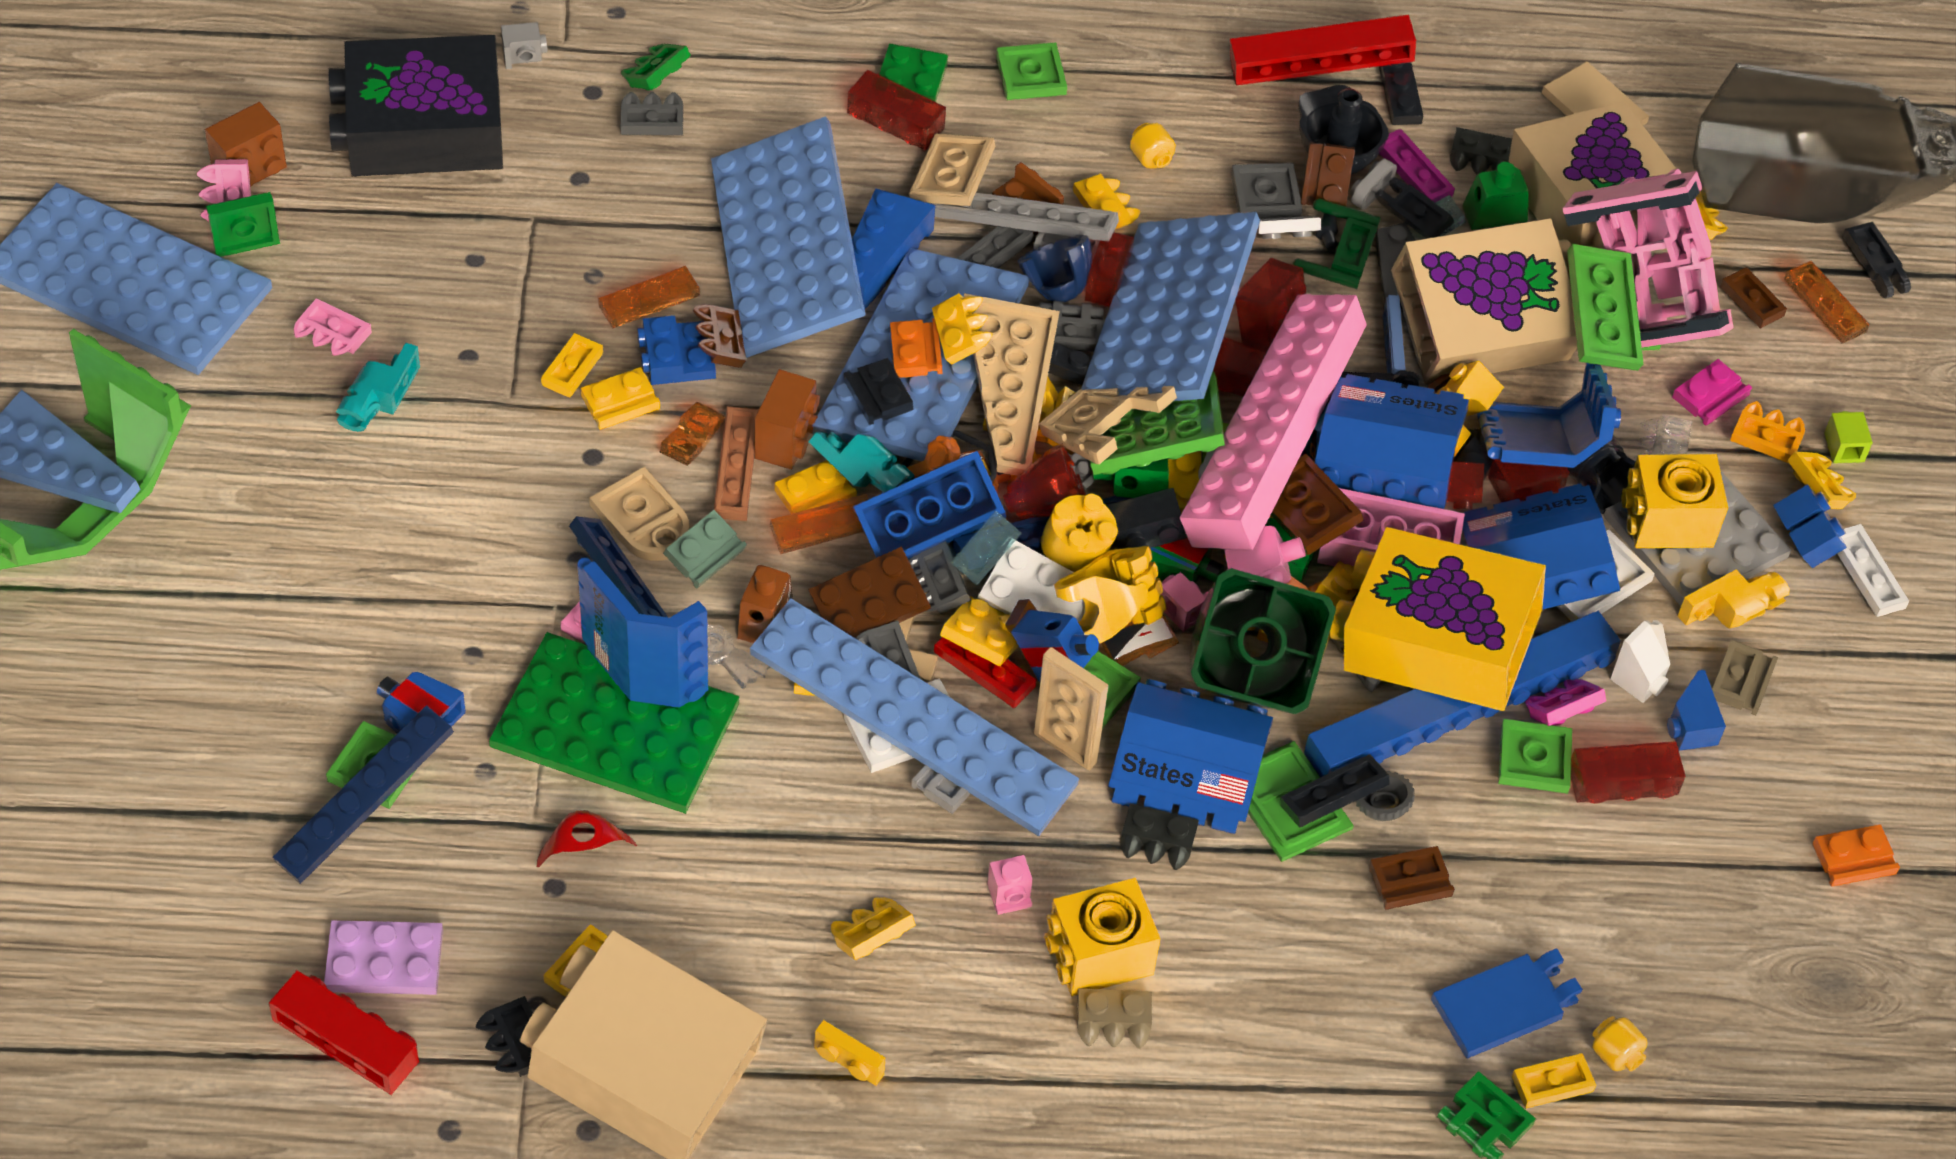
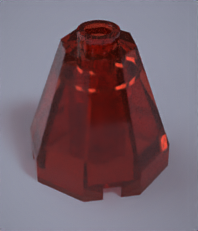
(1044, 484)

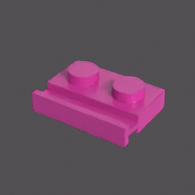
(1712, 392)

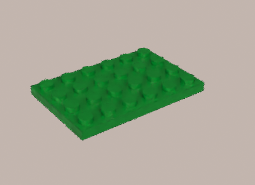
(585, 726)

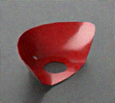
(563, 840)

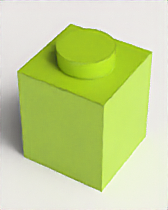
(1848, 437)

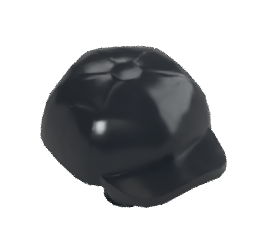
(1344, 119)

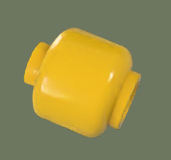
(1152, 145)
(1619, 1044)

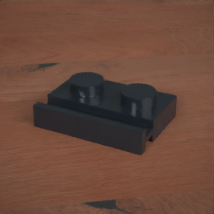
(878, 391)

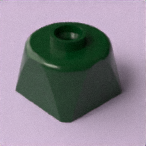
(1296, 631)

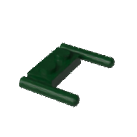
(1352, 248)

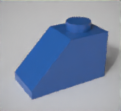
(1696, 716)

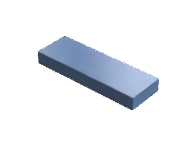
(1393, 335)

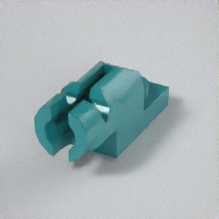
(378, 389)
(862, 460)

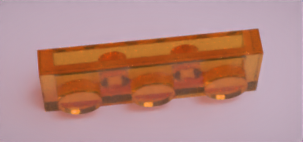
(649, 297)
(1826, 302)
(817, 525)

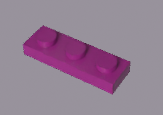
(1416, 167)

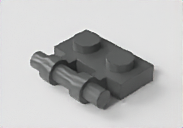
(1077, 325)

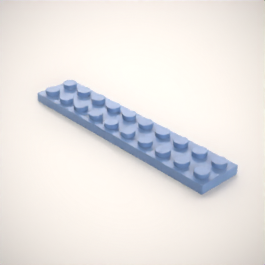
(915, 717)

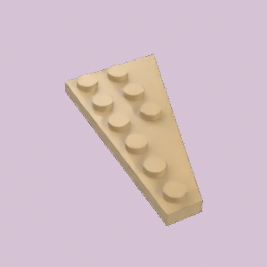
(1014, 377)

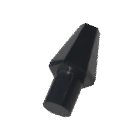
(1328, 231)

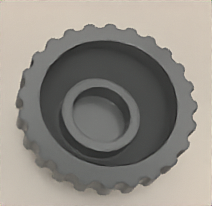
(1389, 801)

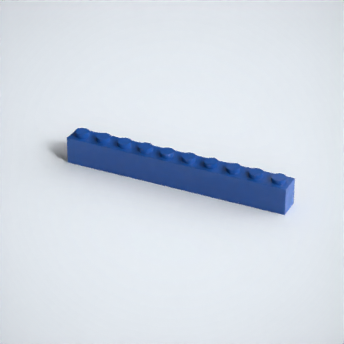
(1425, 716)

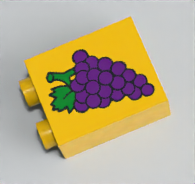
(1440, 617)

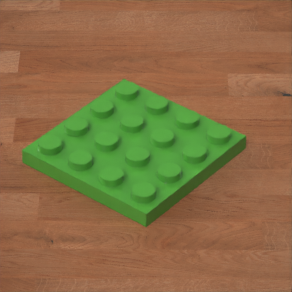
(1171, 434)

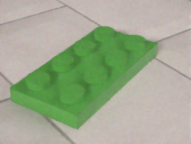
(1605, 307)

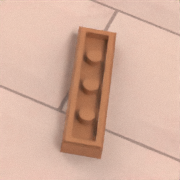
(736, 464)

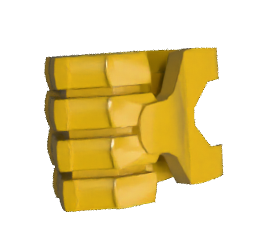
(1115, 591)

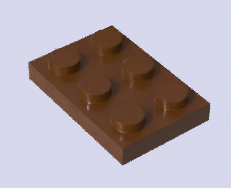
(1314, 507)
(871, 594)

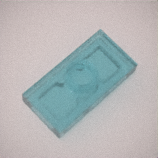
(985, 548)

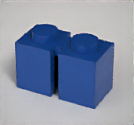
(1811, 526)

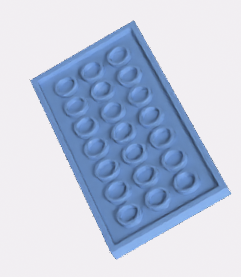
(787, 237)
(129, 278)
(1173, 305)
(937, 398)

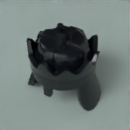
(1605, 473)

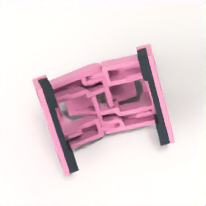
(1669, 220)

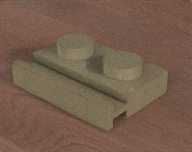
(1743, 677)

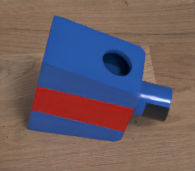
(1062, 632)
(413, 694)

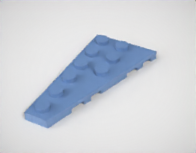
(55, 459)

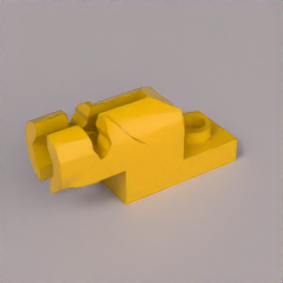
(1734, 599)

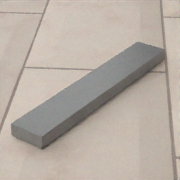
(1033, 216)

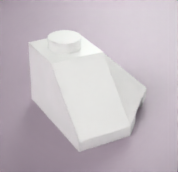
(1643, 661)

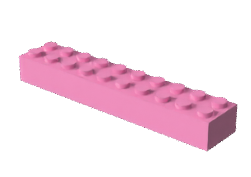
(1273, 422)

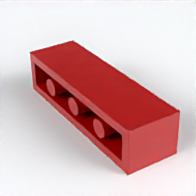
(344, 1031)

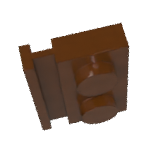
(1327, 173)
(1411, 877)

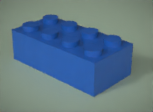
(931, 508)

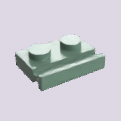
(705, 549)

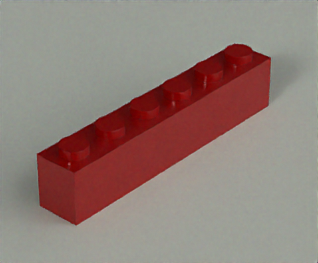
(1322, 50)

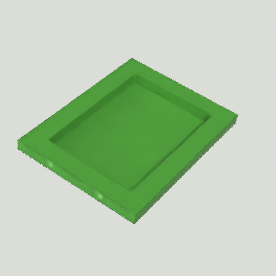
(1278, 775)

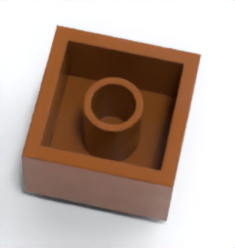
(250, 136)
(786, 419)

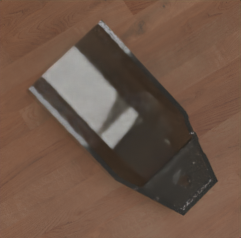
(1818, 147)

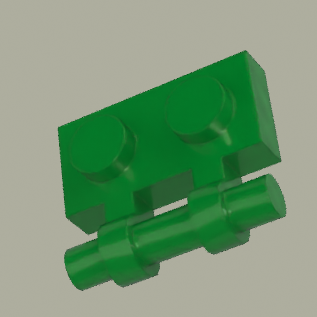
(1493, 1110)

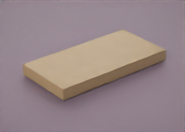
(1070, 708)

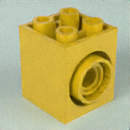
(1675, 501)
(1102, 936)

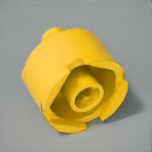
(1078, 531)

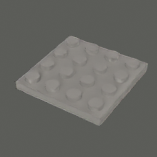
(1742, 544)

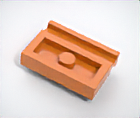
(915, 348)
(1855, 855)

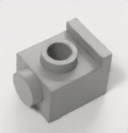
(522, 43)

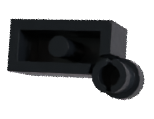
(1148, 520)

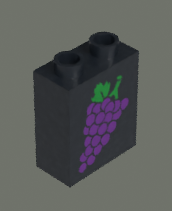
(418, 105)

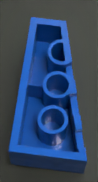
(885, 236)

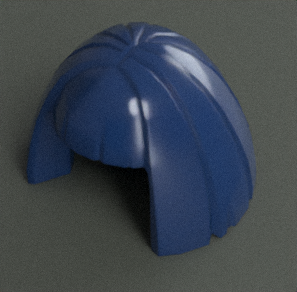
(1059, 268)

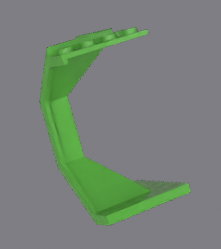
(143, 423)

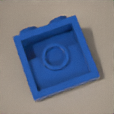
(673, 351)

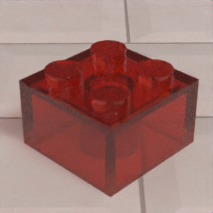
(1267, 300)

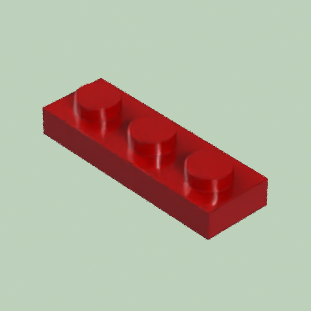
(1006, 682)

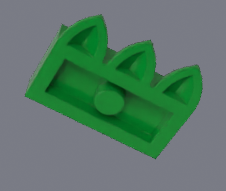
(655, 67)

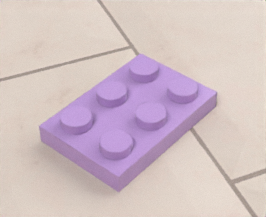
(383, 957)

